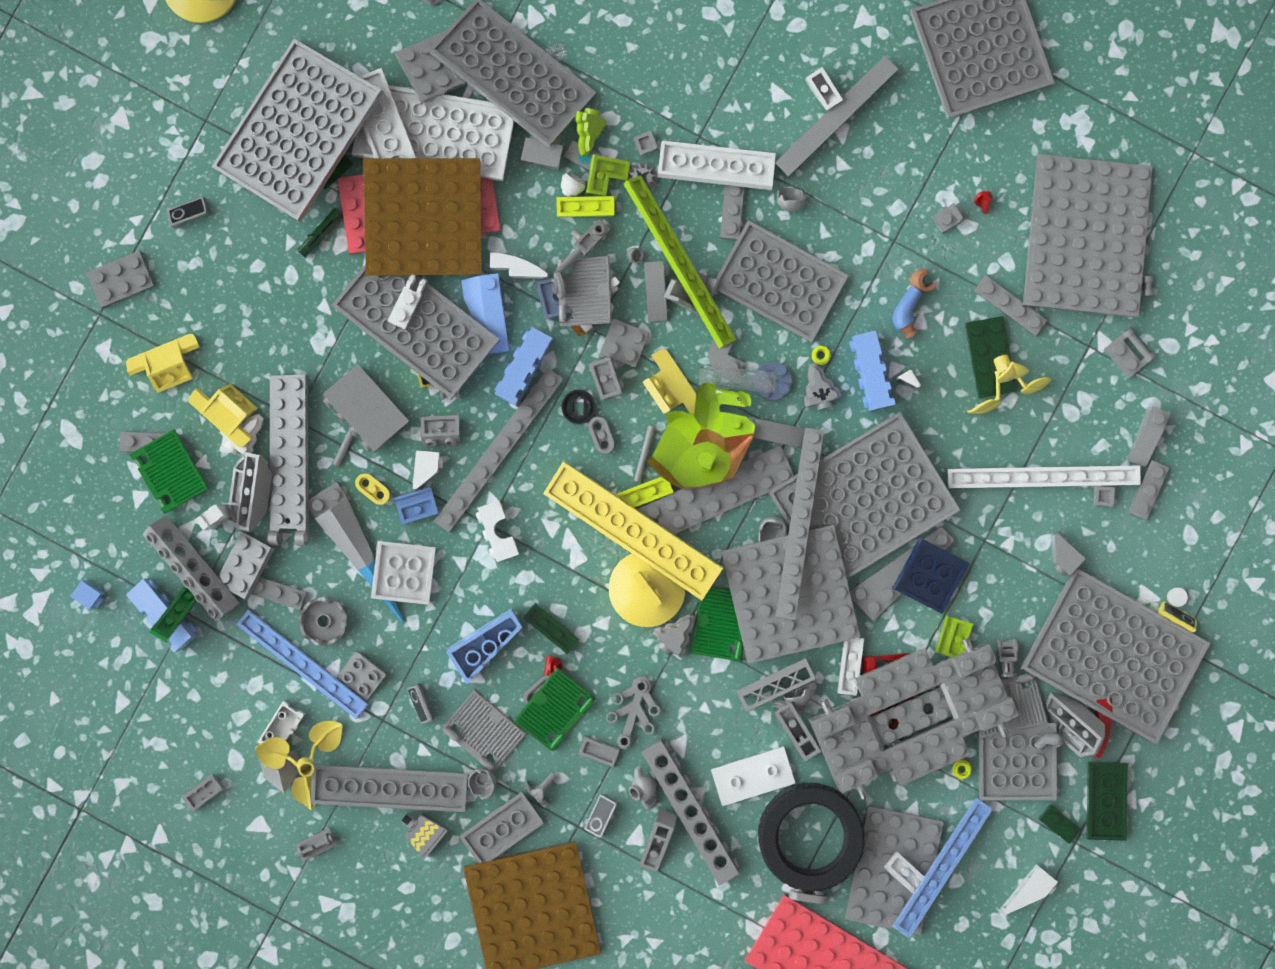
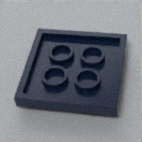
(930, 575)

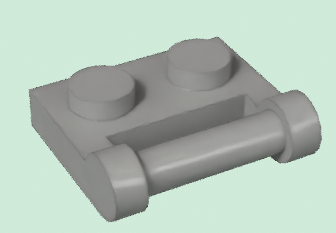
(1124, 357)

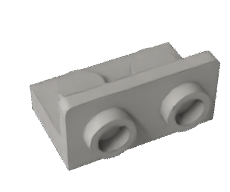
(440, 430)

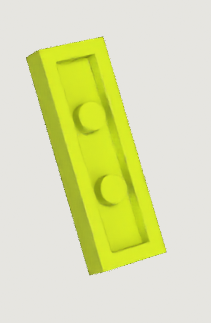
(585, 206)
(646, 492)

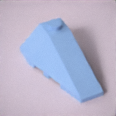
(485, 304)

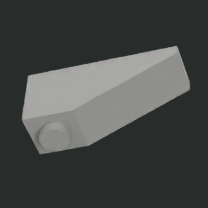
(1148, 436)
(797, 731)
(658, 840)

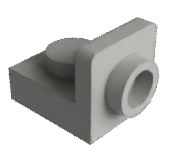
(948, 217)

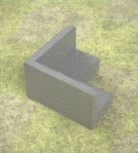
(678, 295)

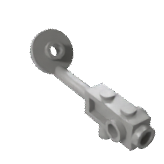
(584, 244)

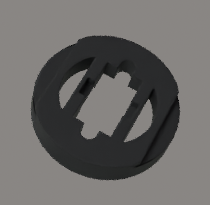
(573, 395)

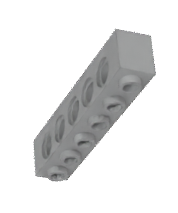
(199, 570)

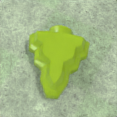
(589, 128)

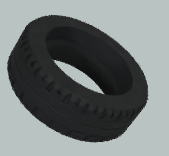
(820, 878)

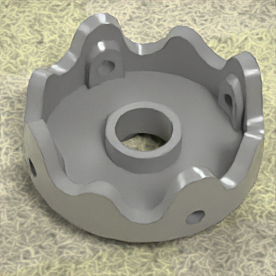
(309, 621)

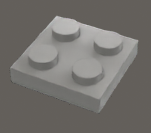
(624, 343)

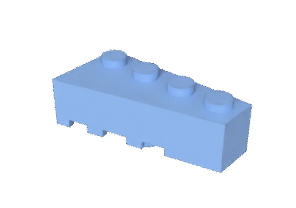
(524, 366)
(871, 371)

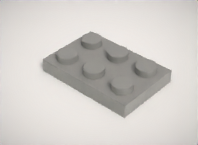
(120, 279)
(245, 565)

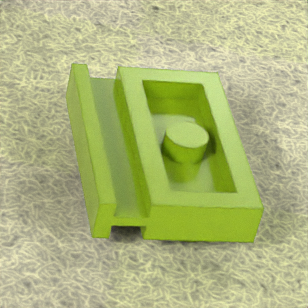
(951, 636)

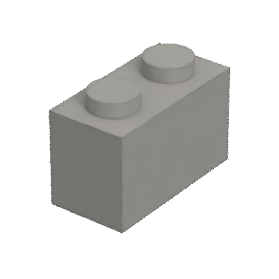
(539, 155)

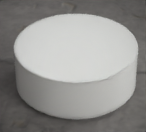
(1177, 597)

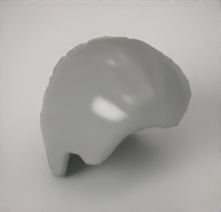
(772, 528)

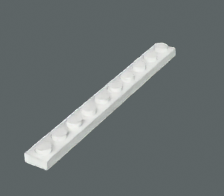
(1043, 476)

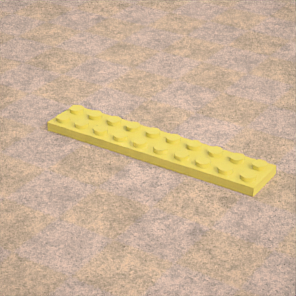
(633, 530)

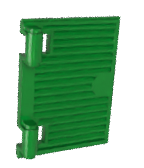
(169, 471)
(717, 627)
(554, 709)

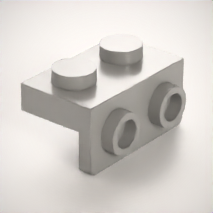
(606, 378)

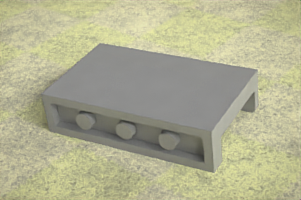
(364, 409)

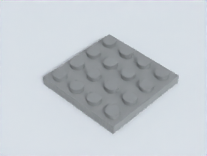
(1015, 768)

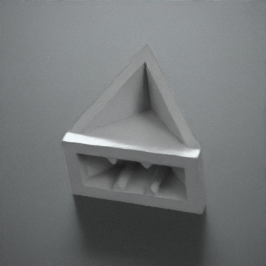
(284, 776)

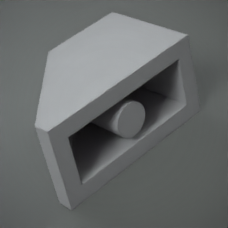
(1064, 555)

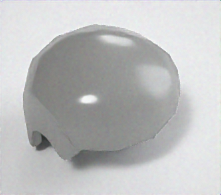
(791, 199)
(482, 782)

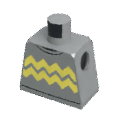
(423, 833)

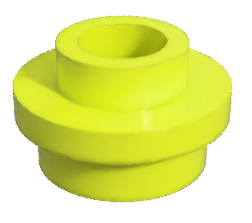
(827, 355)
(968, 769)

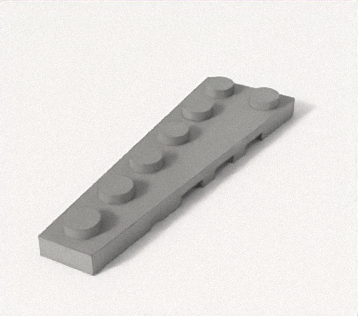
(877, 592)

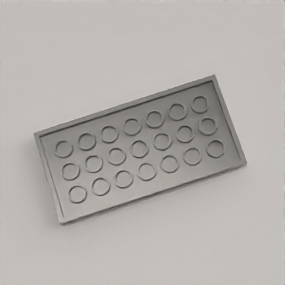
(512, 72)
(440, 338)

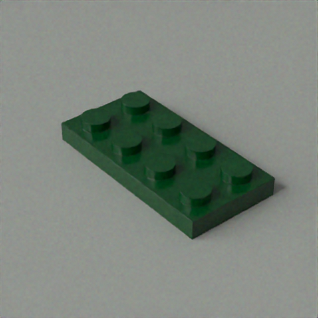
(986, 342)
(1107, 801)

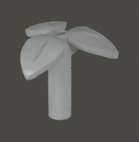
(538, 793)

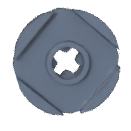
(783, 377)

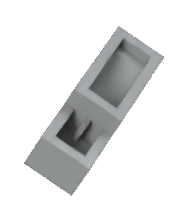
(655, 291)
(778, 433)

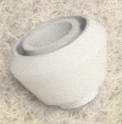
(572, 185)

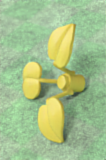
(1006, 372)
(274, 754)

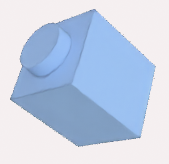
(88, 595)

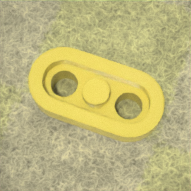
(372, 489)

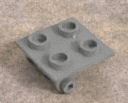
(362, 675)

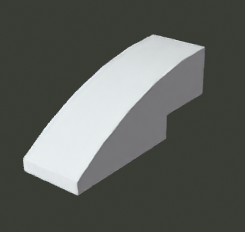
(516, 266)

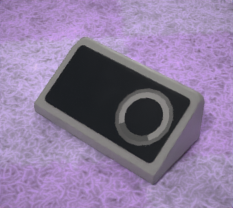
(187, 212)
(420, 703)
(600, 815)

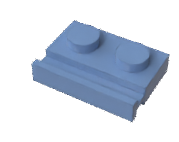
(416, 505)

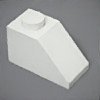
(823, 88)
(426, 467)

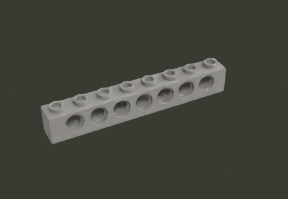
(721, 873)

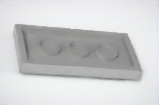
(501, 828)

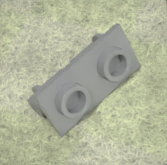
(315, 844)

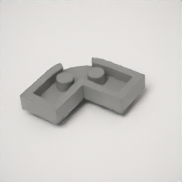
(720, 357)

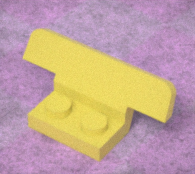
(165, 363)
(669, 385)
(226, 411)

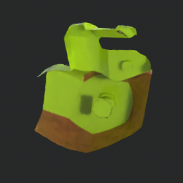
(704, 446)

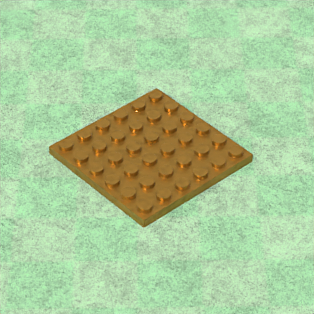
(422, 216)
(532, 908)

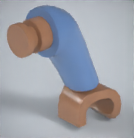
(903, 312)

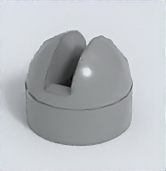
(635, 255)

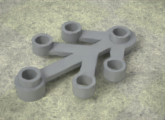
(634, 708)

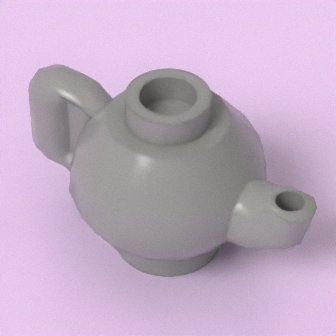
(643, 789)

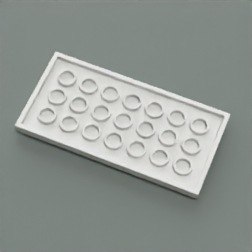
(451, 129)

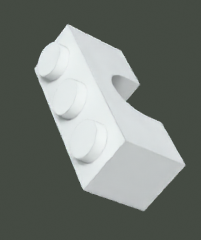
(490, 516)

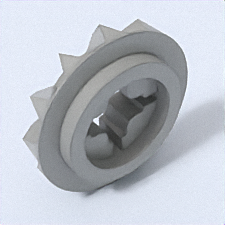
(644, 168)

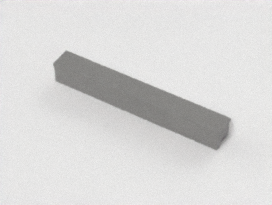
(836, 116)

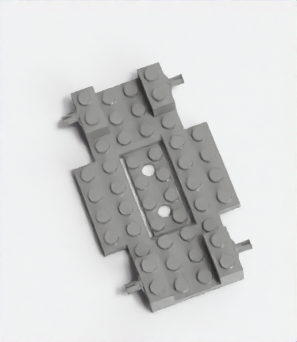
(966, 691)

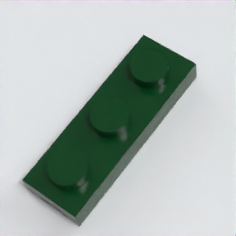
(551, 628)

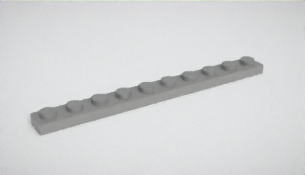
(498, 450)
(799, 524)

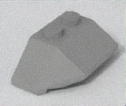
(249, 491)
(1075, 724)

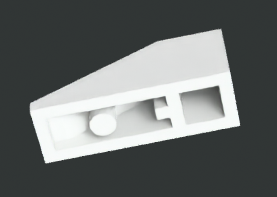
(1031, 889)

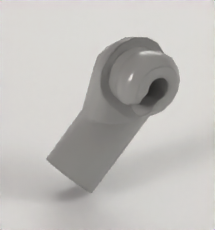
(1049, 739)

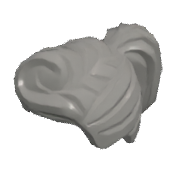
(798, 697)

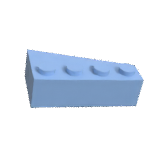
(151, 601)
(480, 646)

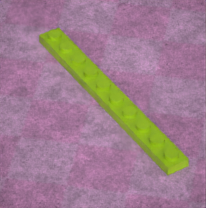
(680, 261)

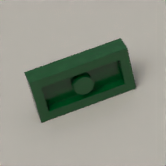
(1059, 824)

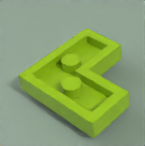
(601, 170)

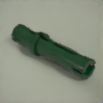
(317, 235)

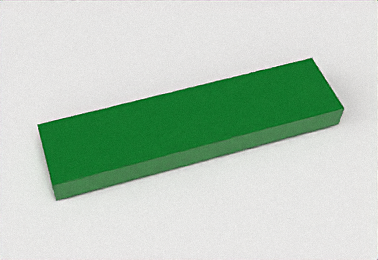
(174, 615)

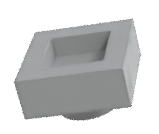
(645, 143)
(1104, 496)

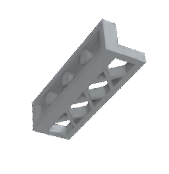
(772, 679)

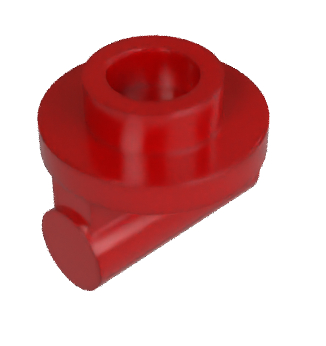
(984, 200)
(551, 664)

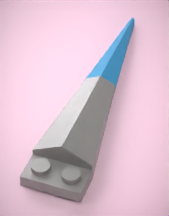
(337, 518)

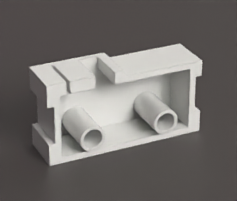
(213, 517)
(283, 726)

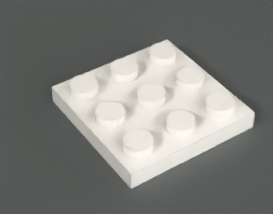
(403, 572)

